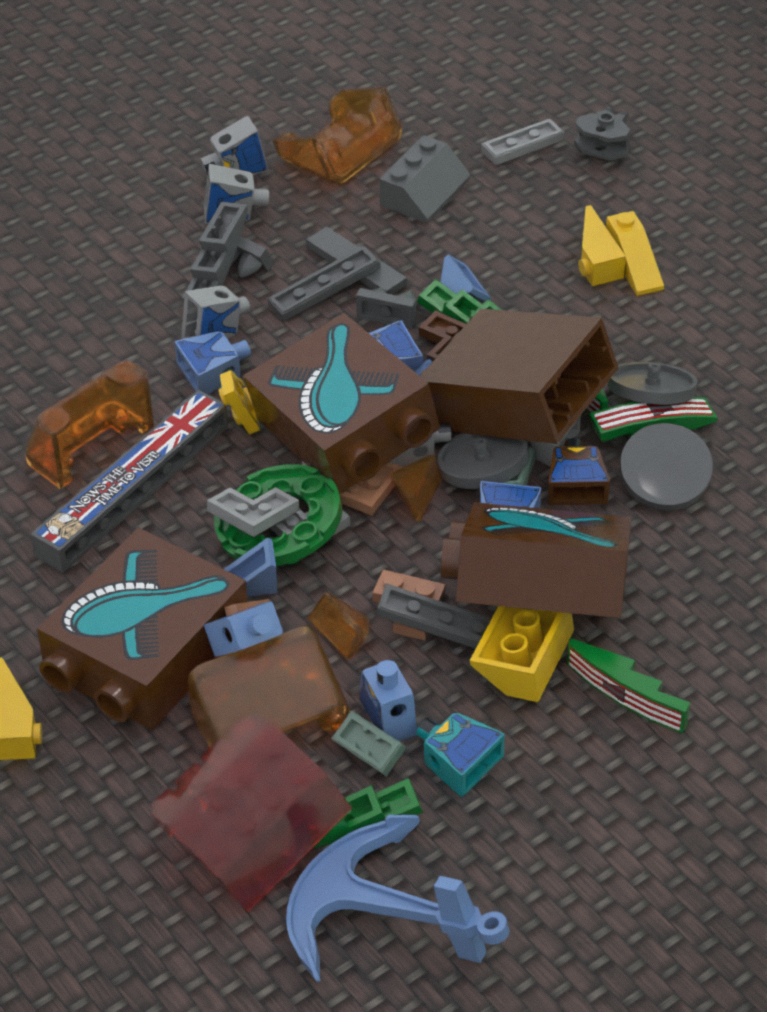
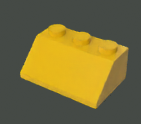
(522, 650)

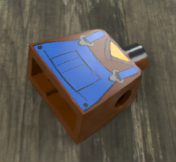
(577, 475)

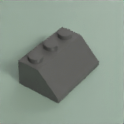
(423, 180)

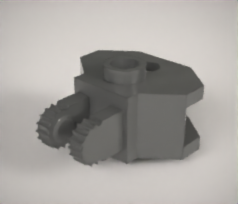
(605, 133)

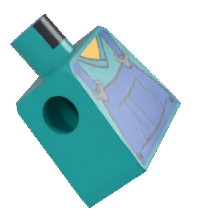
(460, 750)

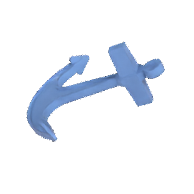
(331, 885)

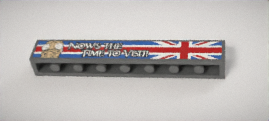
(129, 481)

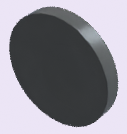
(653, 383)
(480, 458)
(666, 466)

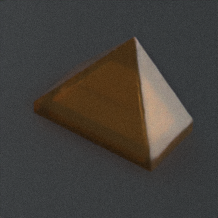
(418, 484)
(340, 624)

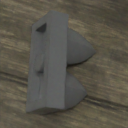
(251, 257)
(386, 308)

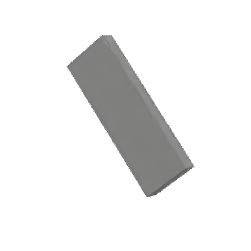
(522, 141)

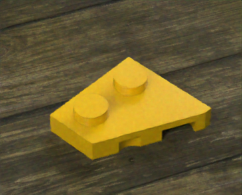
(239, 400)

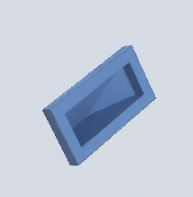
(458, 276)
(257, 568)

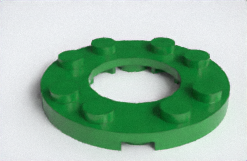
(307, 536)

